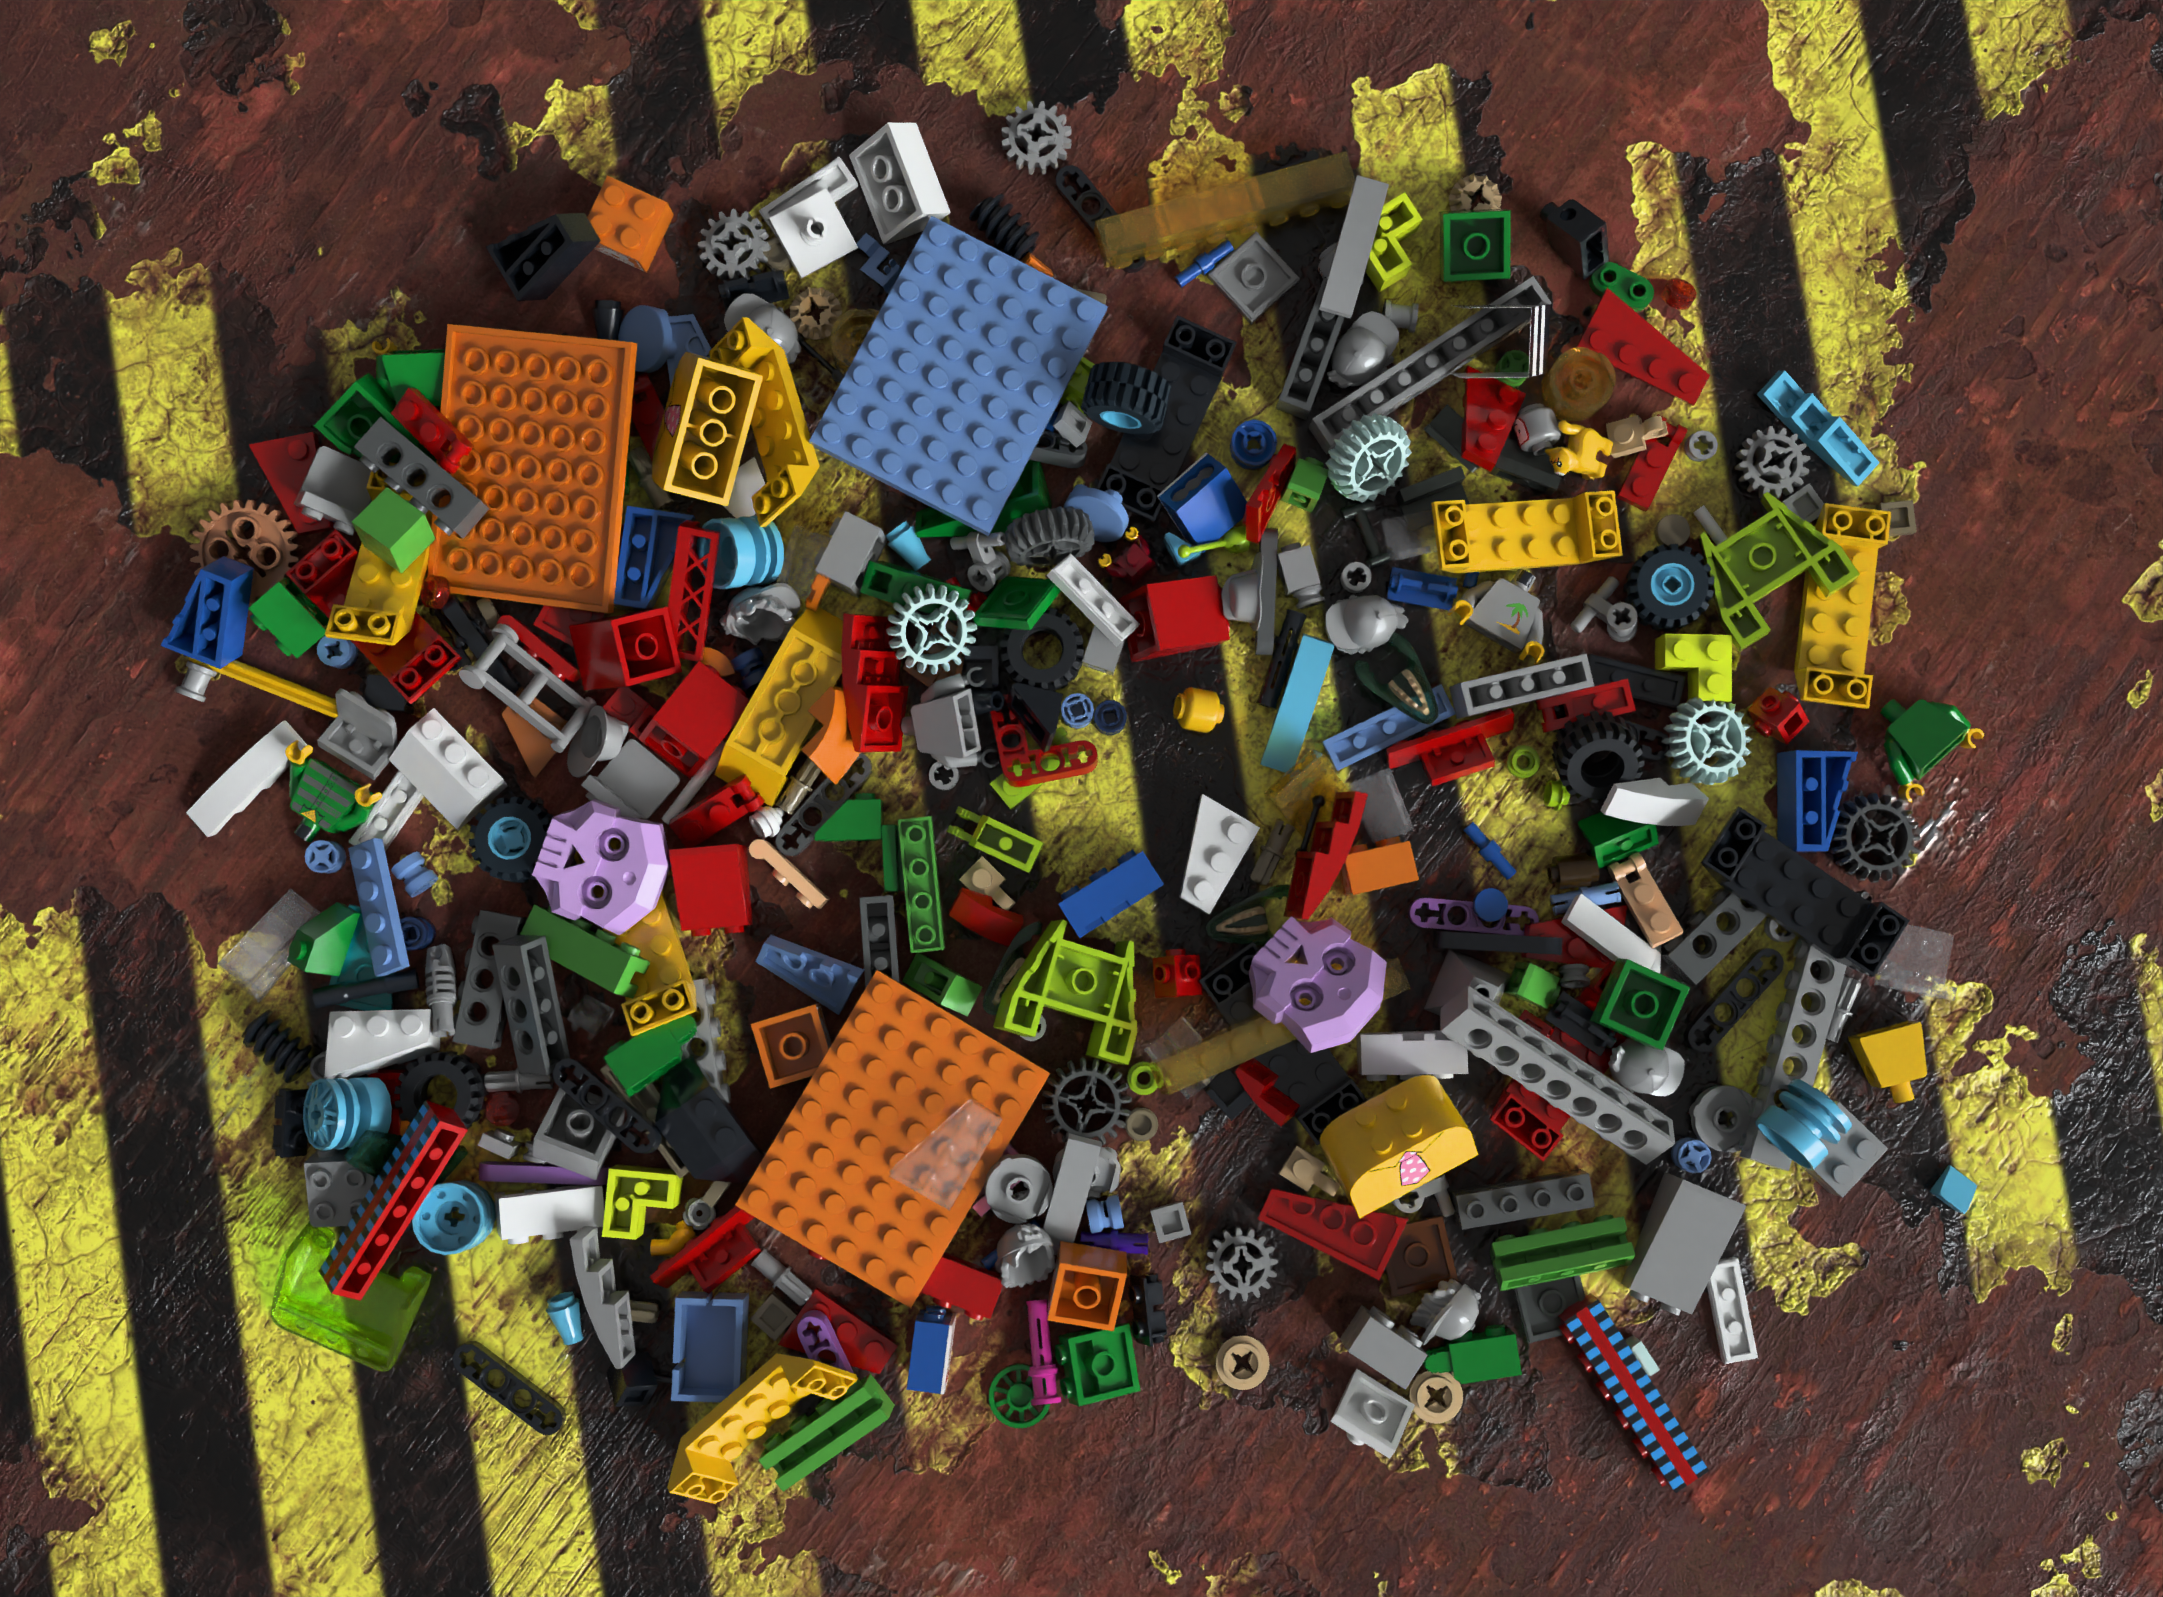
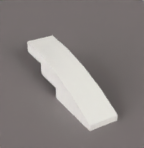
(245, 779)

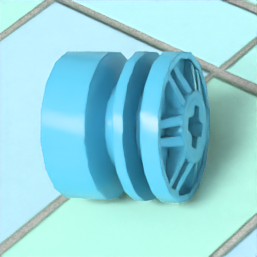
(745, 552)
(343, 1109)
(1807, 1119)
(445, 1234)

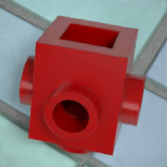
(1778, 715)
(1177, 974)

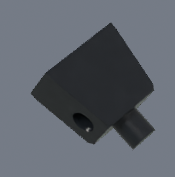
(1577, 236)

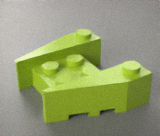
(1764, 559)
(1077, 983)

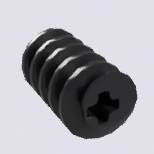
(1003, 227)
(277, 1047)

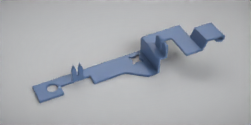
(876, 256)

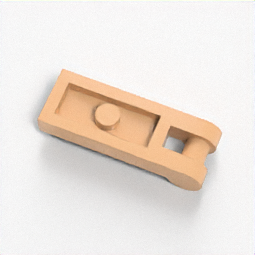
(786, 872)
(1645, 901)

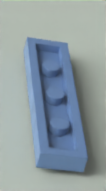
(1380, 733)
(378, 907)

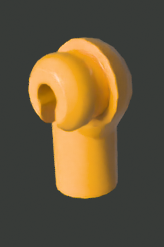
(675, 1243)

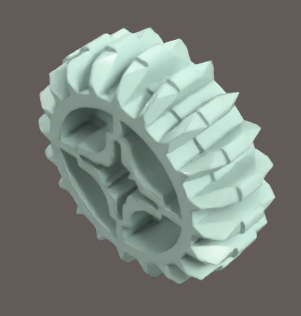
(1368, 457)
(924, 641)
(1695, 742)

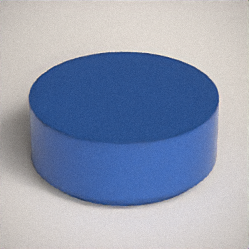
(1490, 904)

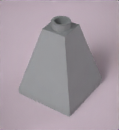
(1458, 972)

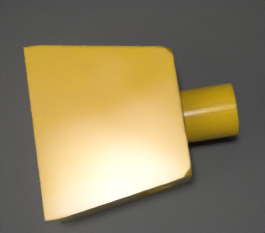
(1892, 1057)

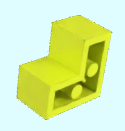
(1387, 258)
(1704, 658)
(631, 1191)

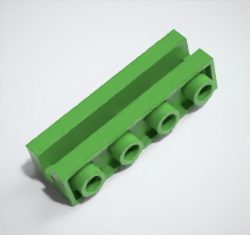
(921, 884)
(587, 952)
(1561, 1252)
(826, 1431)

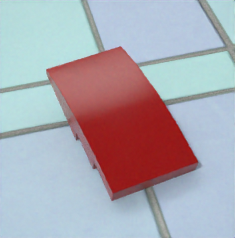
(870, 684)
(1317, 870)

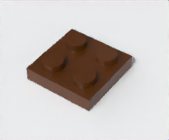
(1420, 1257)

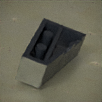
(544, 254)

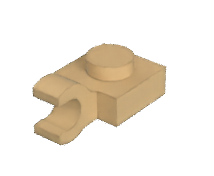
(1630, 434)
(987, 880)
(1305, 1170)

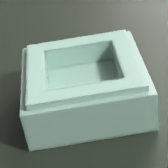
(1642, 1355)

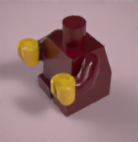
(1133, 563)

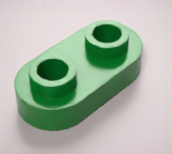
(1622, 285)

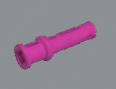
(1036, 1310)

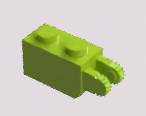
(999, 840)

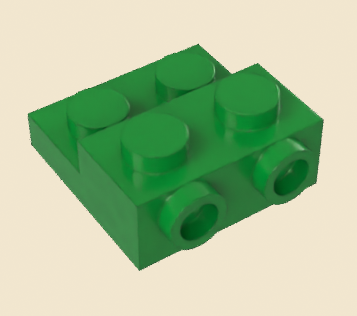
(1097, 1364)

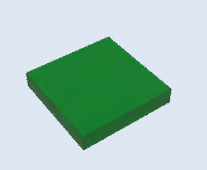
(1016, 603)

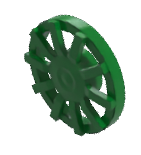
(1018, 1397)

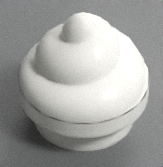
(767, 821)

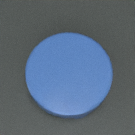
(653, 335)
(1104, 510)

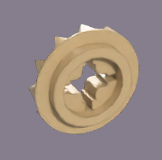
(1468, 186)
(806, 324)
(1243, 1378)
(1434, 1411)

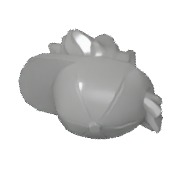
(767, 318)
(1363, 350)
(762, 613)
(1362, 623)
(1646, 1068)
(1024, 1255)
(1447, 1311)

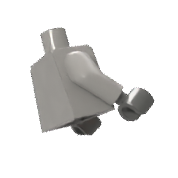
(947, 723)

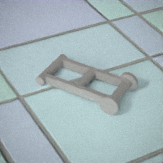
(476, 677)

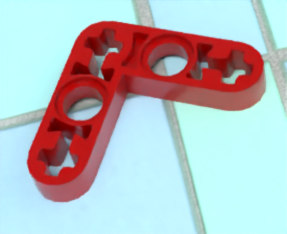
(1022, 756)

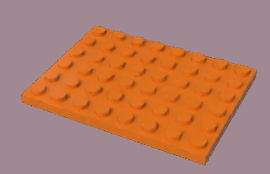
(545, 459)
(870, 1102)

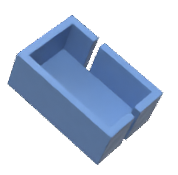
(714, 1345)

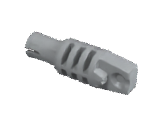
(441, 988)

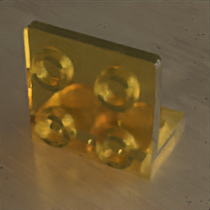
(1297, 787)

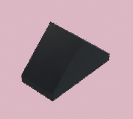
(1037, 711)

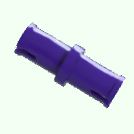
(1117, 1241)

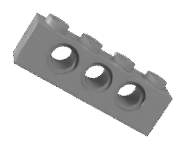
(1521, 686)
(708, 1030)

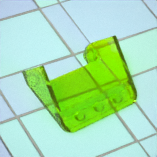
(361, 1330)

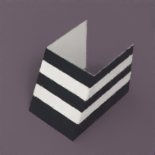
(1538, 342)

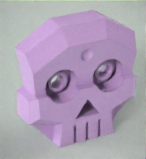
(629, 876)
(1339, 998)

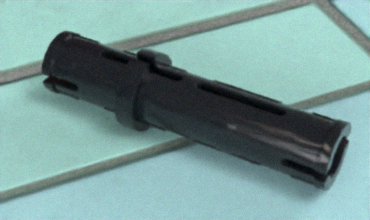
(1293, 621)

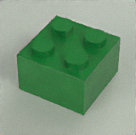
(1475, 244)
(289, 617)
(1640, 1003)

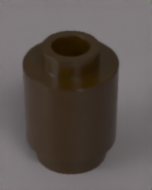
(1573, 871)

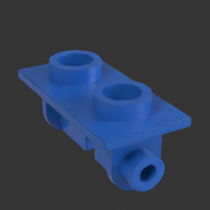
(1422, 588)

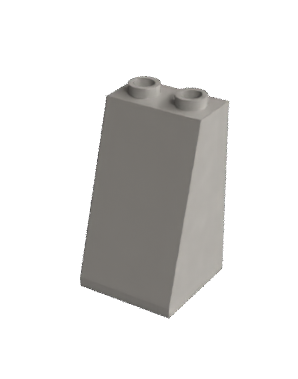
(1681, 1244)

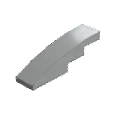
(1353, 246)
(1071, 1189)
(606, 1307)

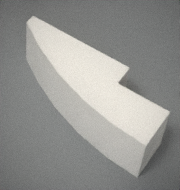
(1655, 802)

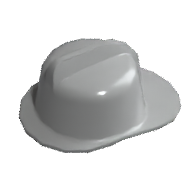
(1243, 595)
(596, 740)

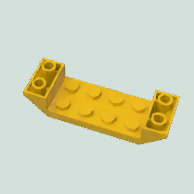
(776, 419)
(1526, 533)
(380, 598)
(1837, 627)
(777, 713)
(667, 986)
(704, 1453)

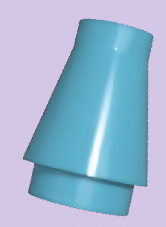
(908, 545)
(565, 1315)

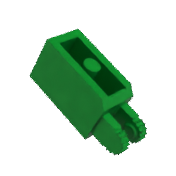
(649, 1054)
(1477, 1356)

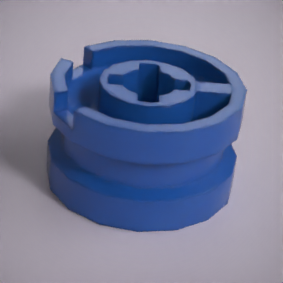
(1254, 458)

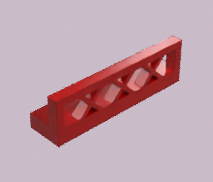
(682, 590)

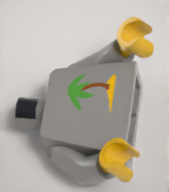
(1505, 614)

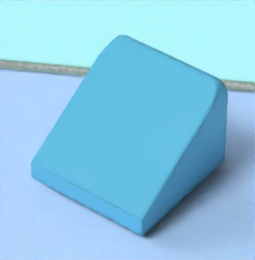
(1172, 544)
(1954, 1189)

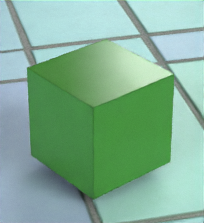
(393, 530)

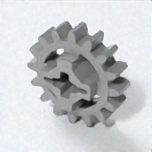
(1024, 133)
(724, 236)
(1766, 451)
(1225, 1263)

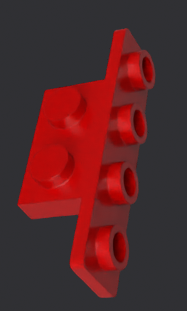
(1454, 750)
(712, 1254)

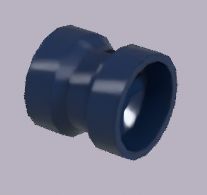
(750, 667)
(1107, 722)
(421, 934)

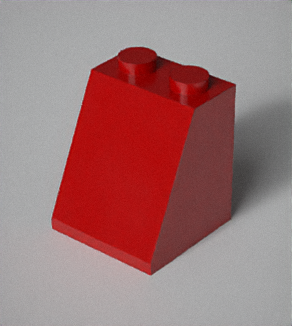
(1176, 617)
(625, 649)
(695, 719)
(712, 888)

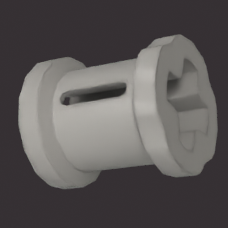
(1401, 315)
(195, 681)

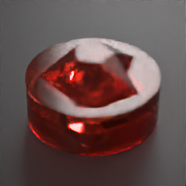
(1678, 293)
(435, 592)
(502, 1108)

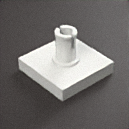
(813, 233)
(1372, 1414)

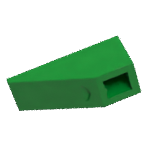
(891, 581)

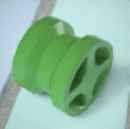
(1517, 362)

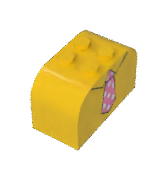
(704, 428)
(1396, 1143)

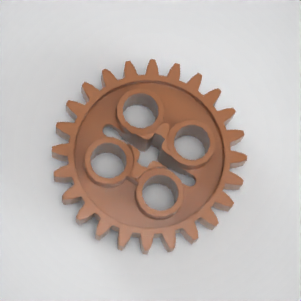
(267, 534)

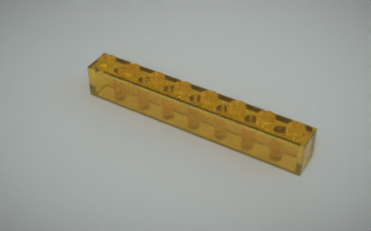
(1224, 210)
(1241, 1043)

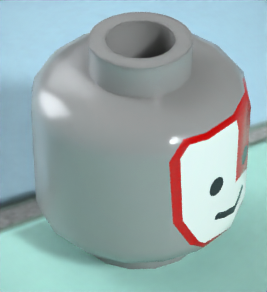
(1536, 429)

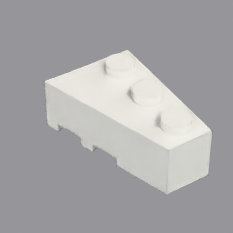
(1214, 853)
(376, 1039)
(1409, 1055)
(548, 1212)

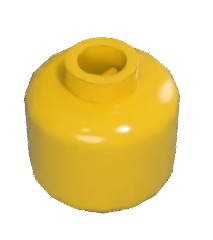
(1198, 709)

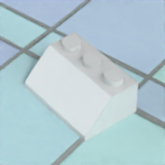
(899, 181)
(446, 769)

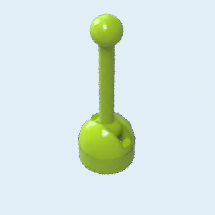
(1233, 542)

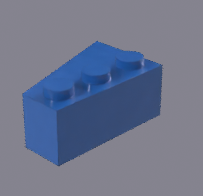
(646, 556)
(214, 614)
(1809, 796)
(1109, 892)

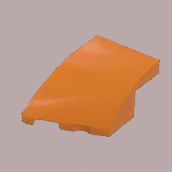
(832, 745)

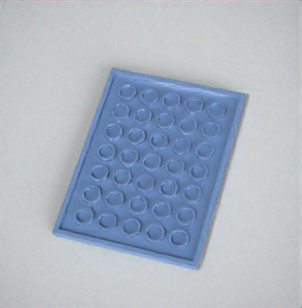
(958, 376)

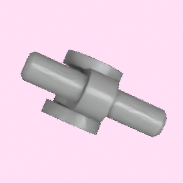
(985, 558)
(1598, 606)
(1438, 1187)

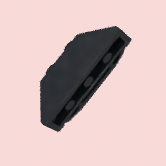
(704, 1127)

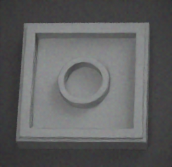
(1253, 277)

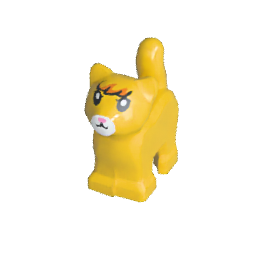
(1580, 453)

